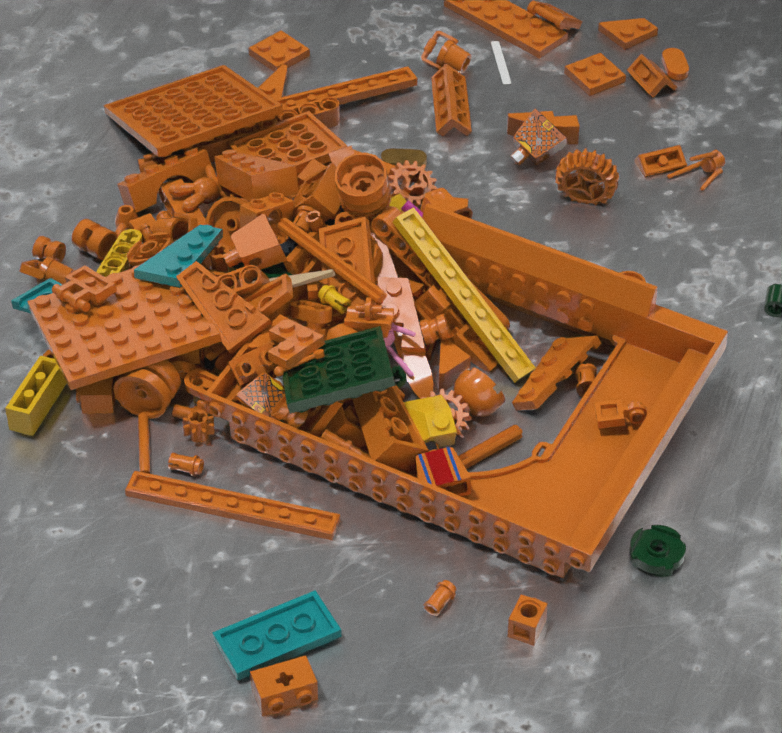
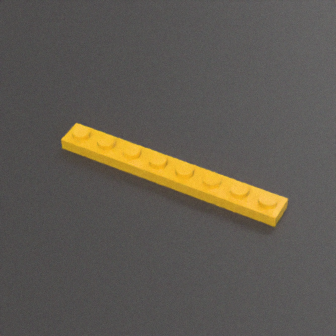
(464, 295)

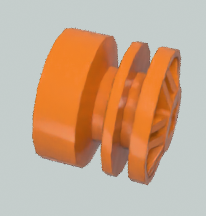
(363, 185)

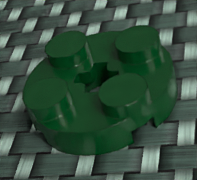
(657, 562)

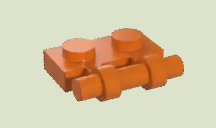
(88, 286)

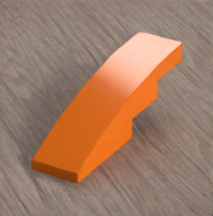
(465, 338)

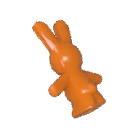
(203, 189)

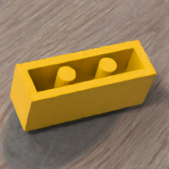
(35, 396)

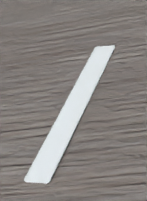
(501, 62)

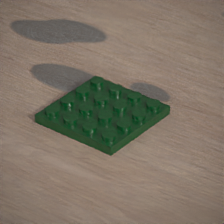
(348, 370)

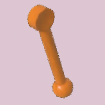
(319, 353)

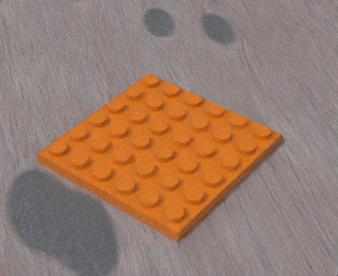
(192, 110)
(124, 332)

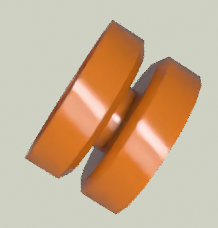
(226, 216)
(148, 389)

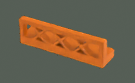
(450, 101)

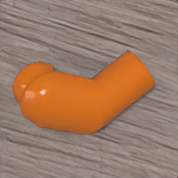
(183, 412)

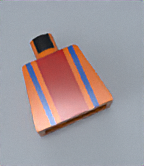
(443, 469)

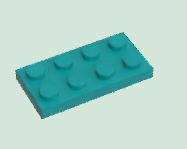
(276, 634)

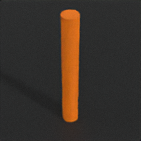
(144, 451)

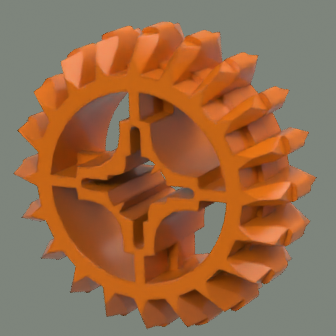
(590, 171)

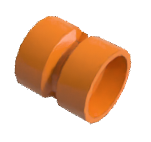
(93, 238)

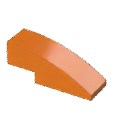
(566, 125)

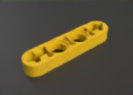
(113, 258)

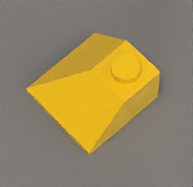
(433, 419)

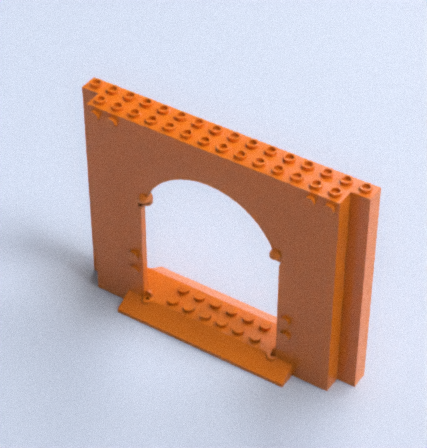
(574, 496)

